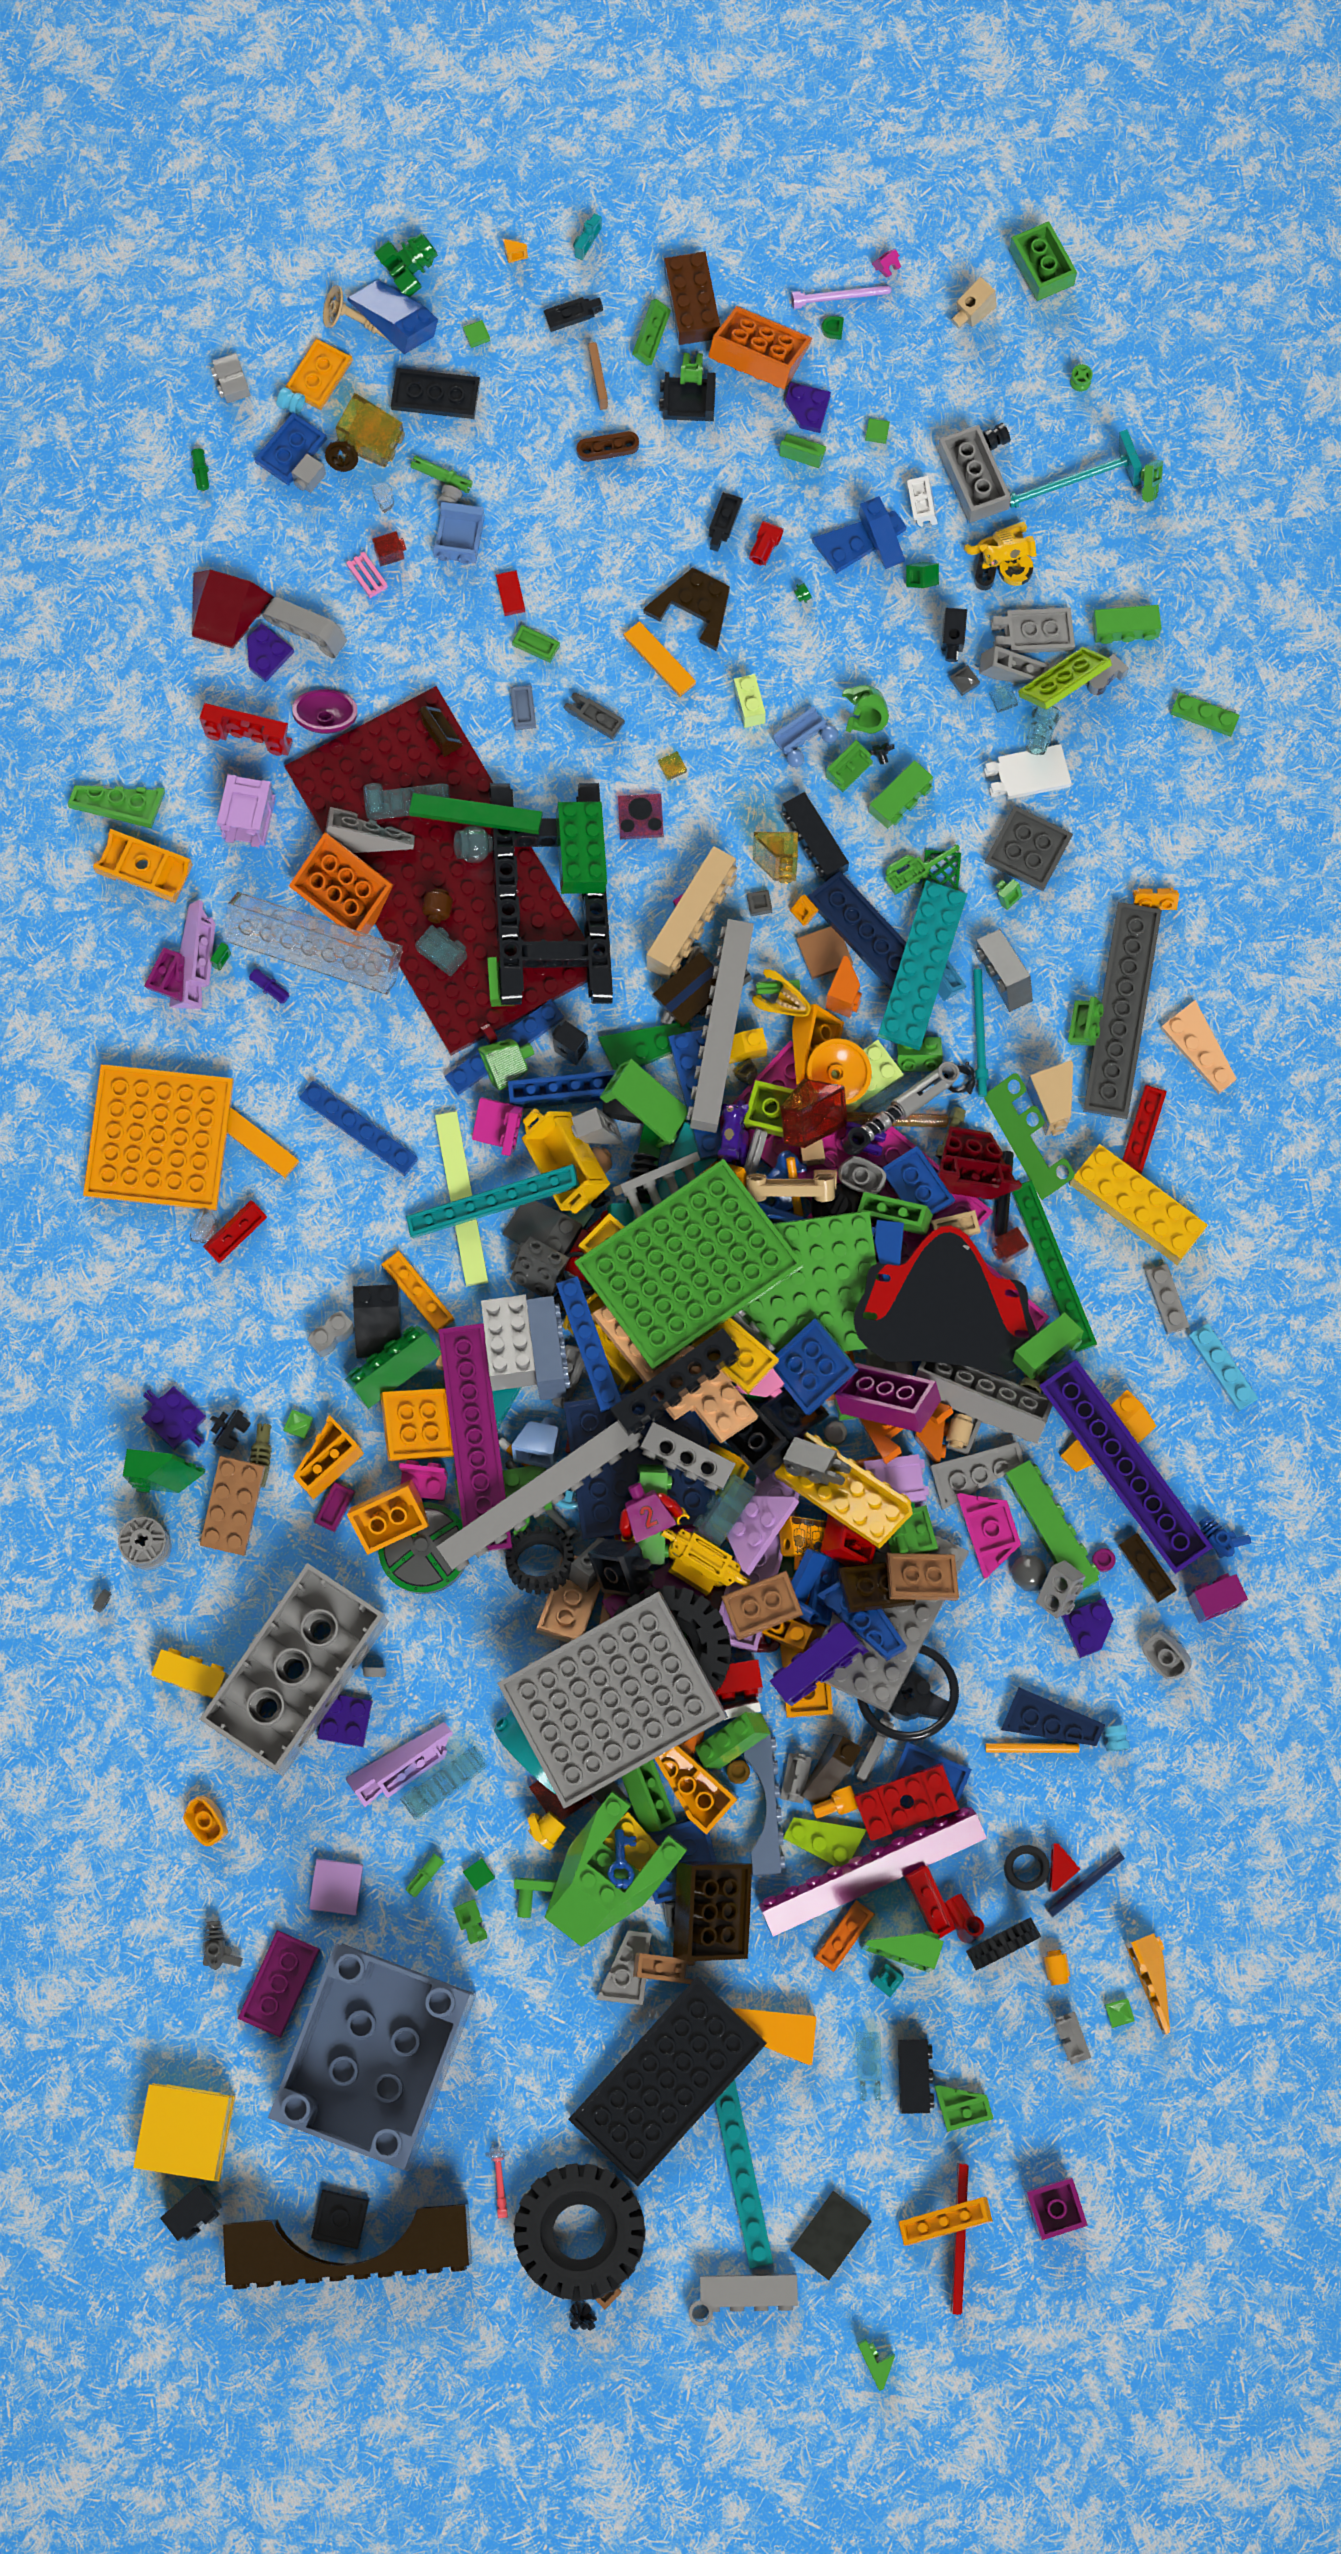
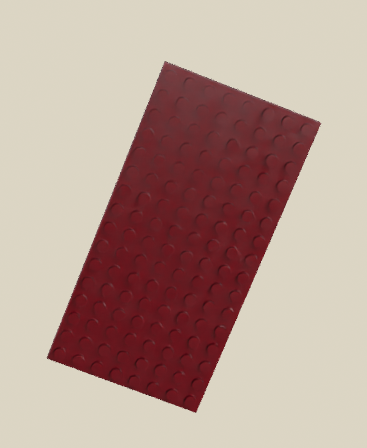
(399, 755)

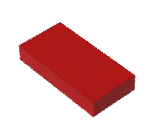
(510, 593)

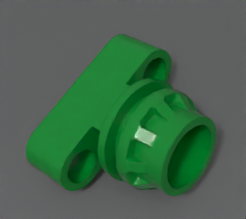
(406, 262)

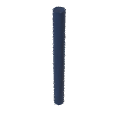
(1085, 1884)

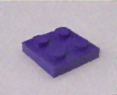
(346, 1721)

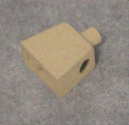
(975, 304)

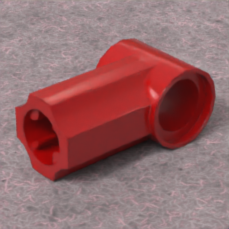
(767, 538)
(963, 1917)

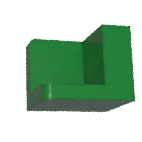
(922, 575)

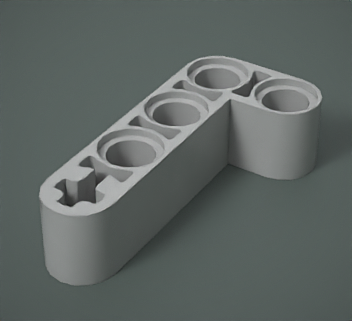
(307, 625)

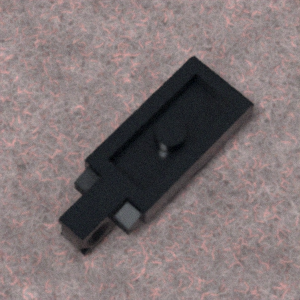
(572, 313)
(724, 519)

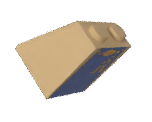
(1052, 1095)

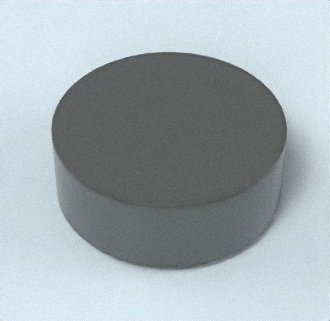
(102, 1600)

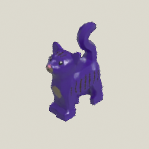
(733, 1134)

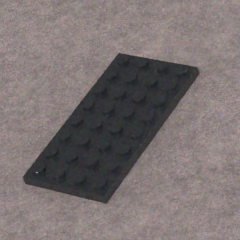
(667, 2081)

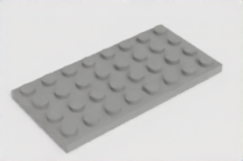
(870, 1675)

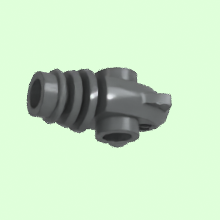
(216, 1950)

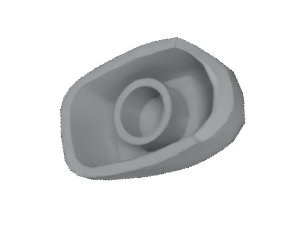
(862, 1175)
(1167, 1656)

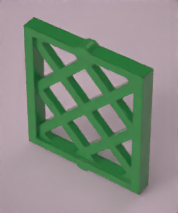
(941, 870)

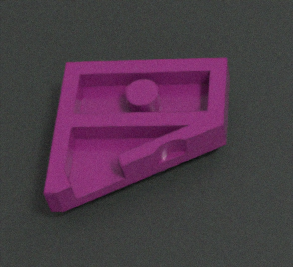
(167, 975)

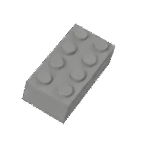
(974, 474)
(508, 1342)

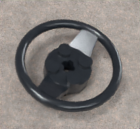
(921, 1705)

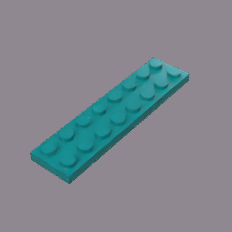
(922, 965)

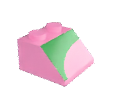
(767, 1389)

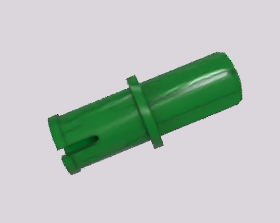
(200, 469)

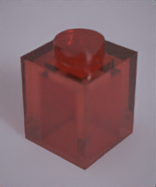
(389, 548)
(1010, 1245)

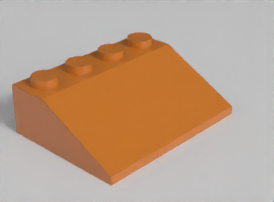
(759, 347)
(342, 885)

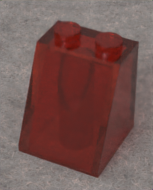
(813, 1112)

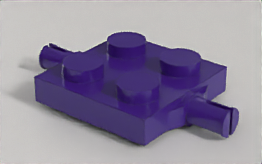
(173, 1418)

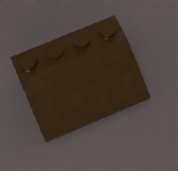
(712, 1911)

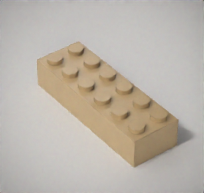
(692, 913)

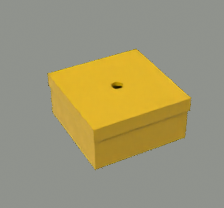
(184, 2131)

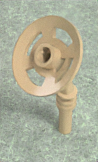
(339, 308)

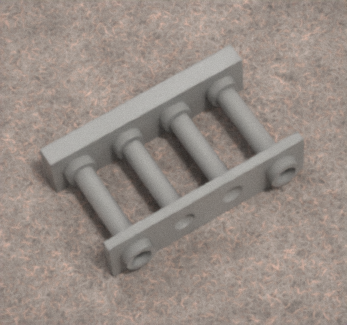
(648, 1181)

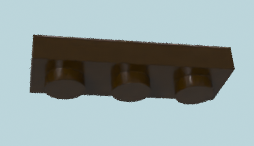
(1147, 1568)

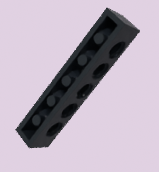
(679, 1370)

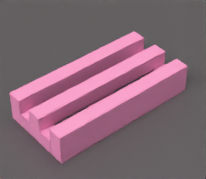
(358, 561)

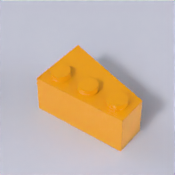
(328, 1459)

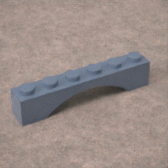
(766, 1853)

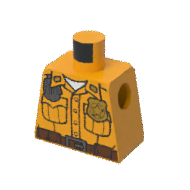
(799, 1535)

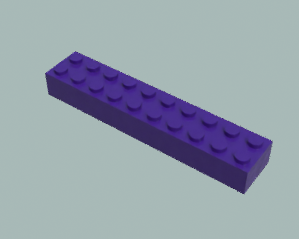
(1125, 1466)

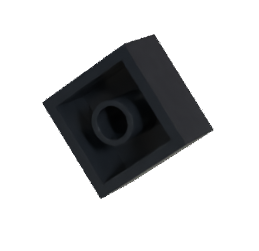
(191, 2212)

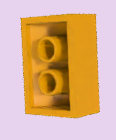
(388, 1517)

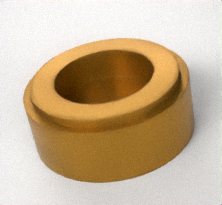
(738, 1772)

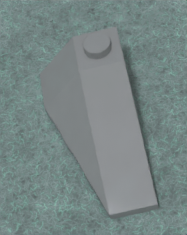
(365, 836)

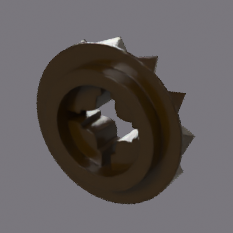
(336, 461)

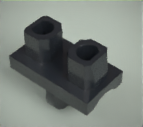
(224, 1438)

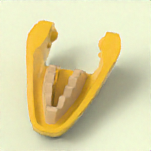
(789, 1000)

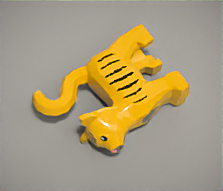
(1004, 545)

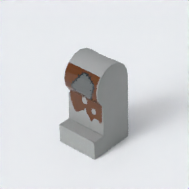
(1118, 669)

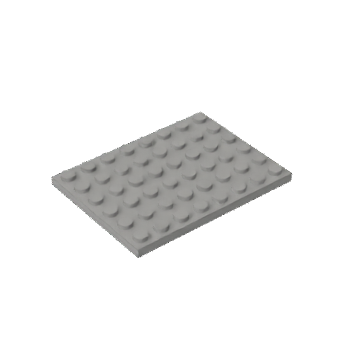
(612, 1700)

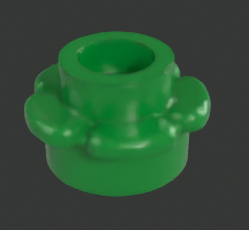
(802, 593)

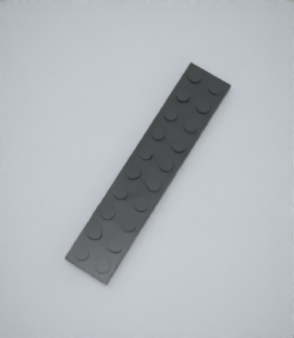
(1124, 1010)

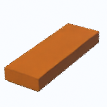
(844, 1936)

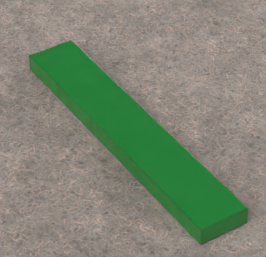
(475, 813)

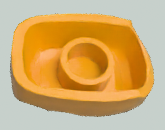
(205, 1821)

